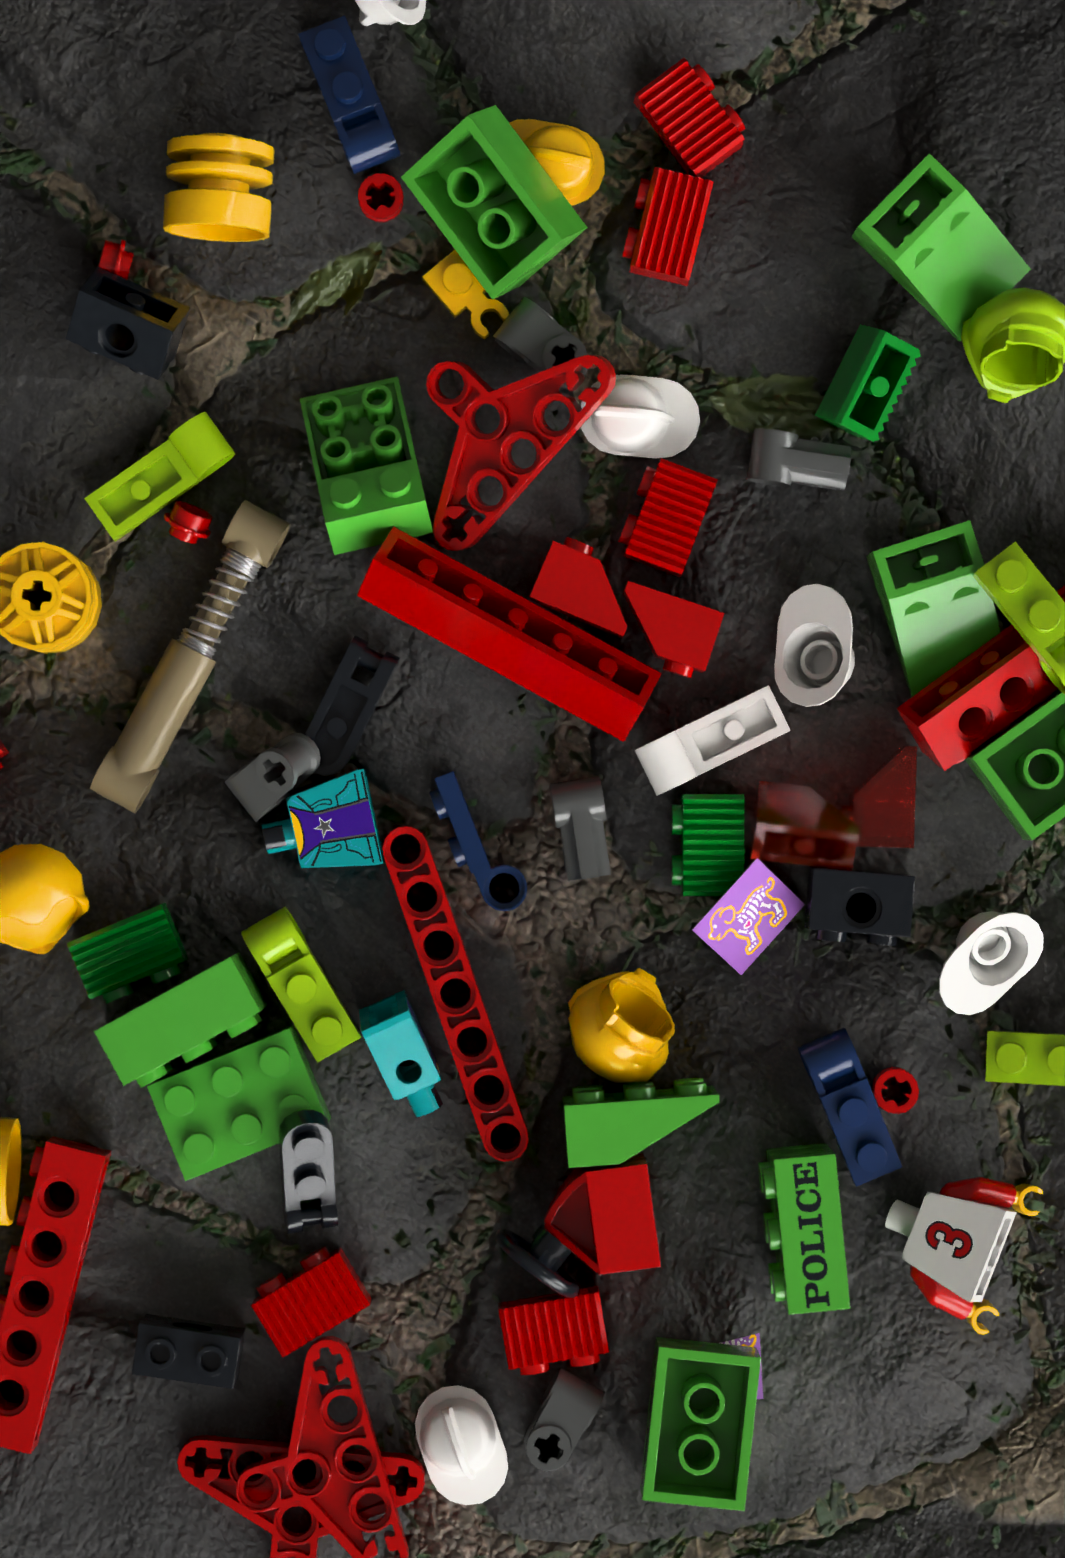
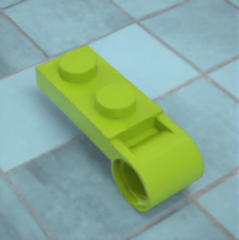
(161, 476)
(1029, 606)
(300, 984)
(1025, 1057)

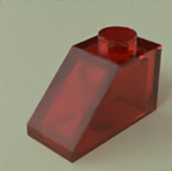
(886, 803)
(801, 828)

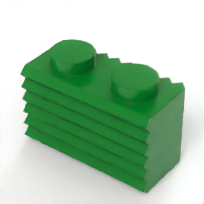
(868, 383)
(710, 843)
(127, 952)

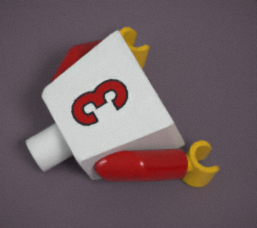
(959, 1241)

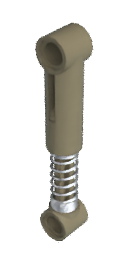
(187, 662)

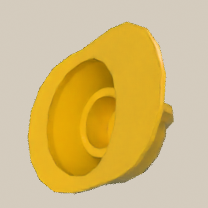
(566, 155)

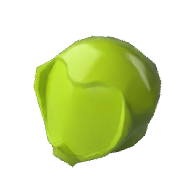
(1016, 342)

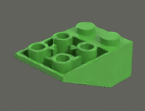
(940, 245)
(365, 464)
(934, 601)
(619, 1125)

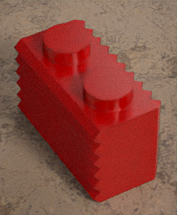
(690, 118)
(669, 225)
(669, 516)
(310, 1300)
(553, 1330)

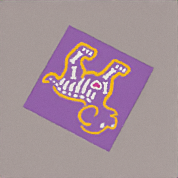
(748, 916)

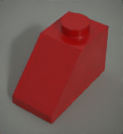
(578, 587)
(674, 628)

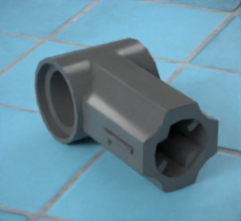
(783, 459)
(580, 816)

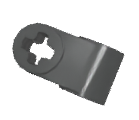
(536, 337)
(274, 774)
(563, 1411)

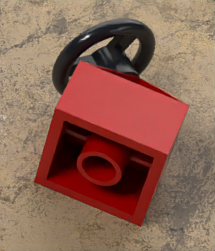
(600, 1217)

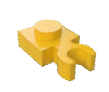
(461, 290)

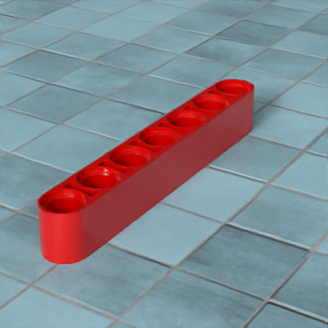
(456, 1018)

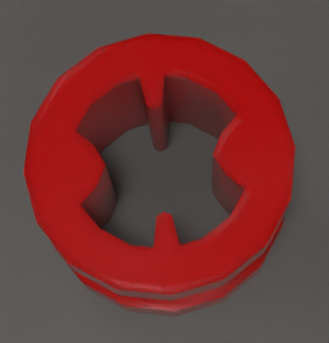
(378, 182)
(900, 1076)

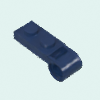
(349, 94)
(467, 844)
(850, 1106)

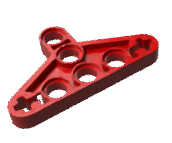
(489, 454)
(324, 1441)
(284, 1542)

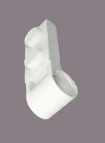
(712, 740)

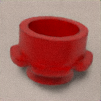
(116, 259)
(188, 522)

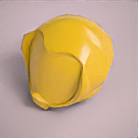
(38, 897)
(621, 1026)

